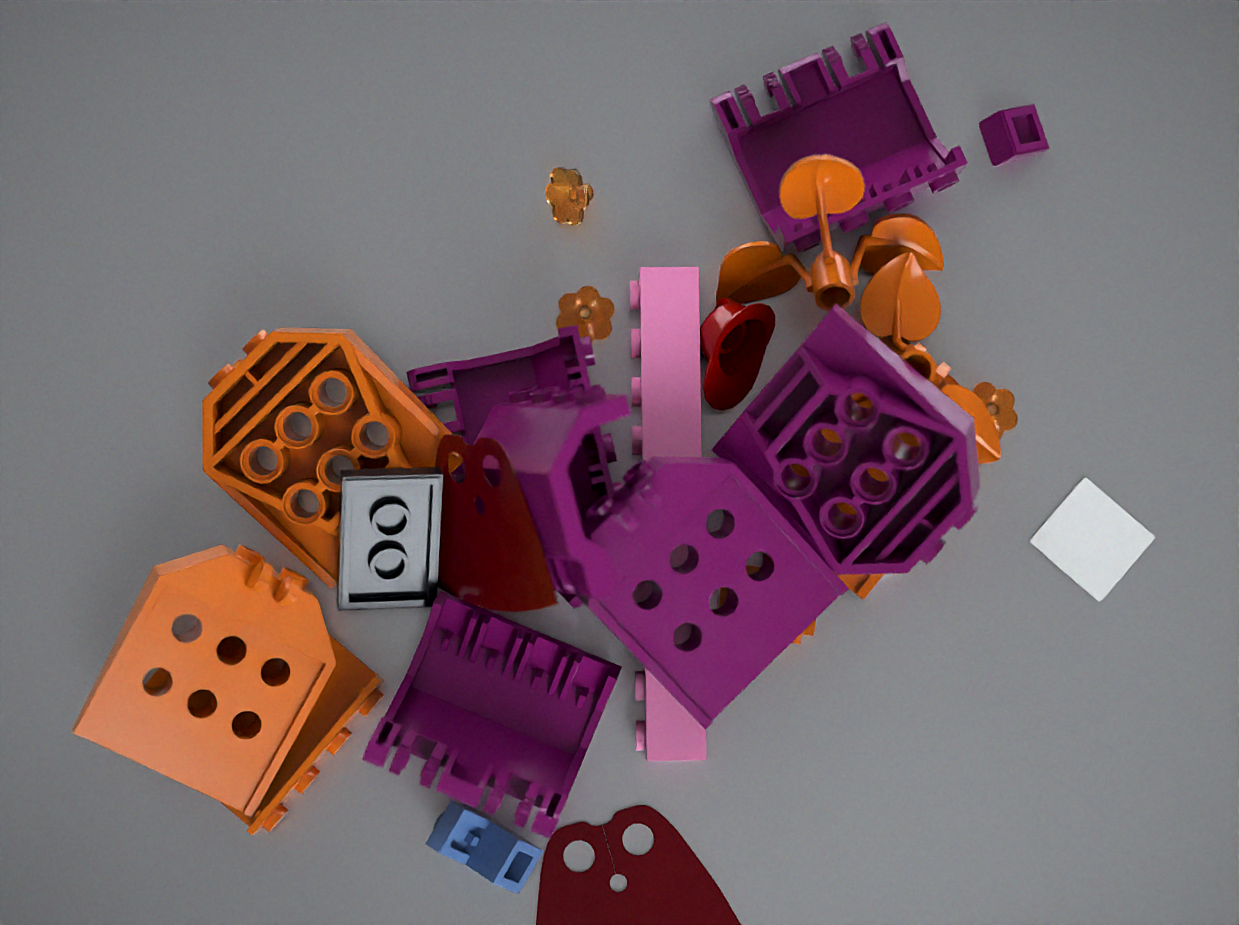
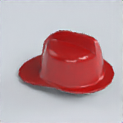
(734, 346)

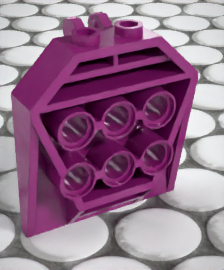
(926, 484)
(764, 611)

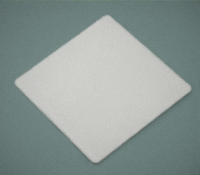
(1092, 539)

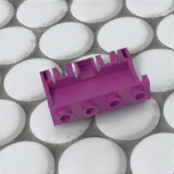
(864, 120)
(487, 381)
(540, 438)
(495, 712)

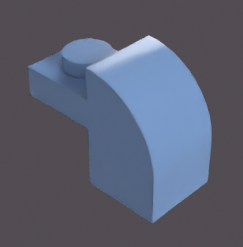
(484, 846)

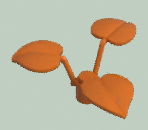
(816, 188)
(906, 306)

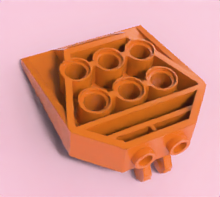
(255, 408)
(198, 746)

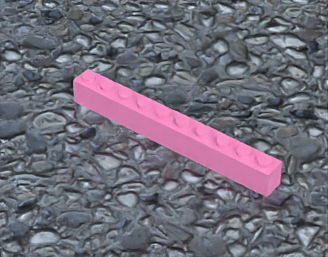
(669, 428)

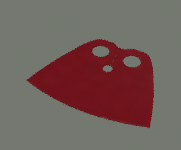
(495, 554)
(662, 885)

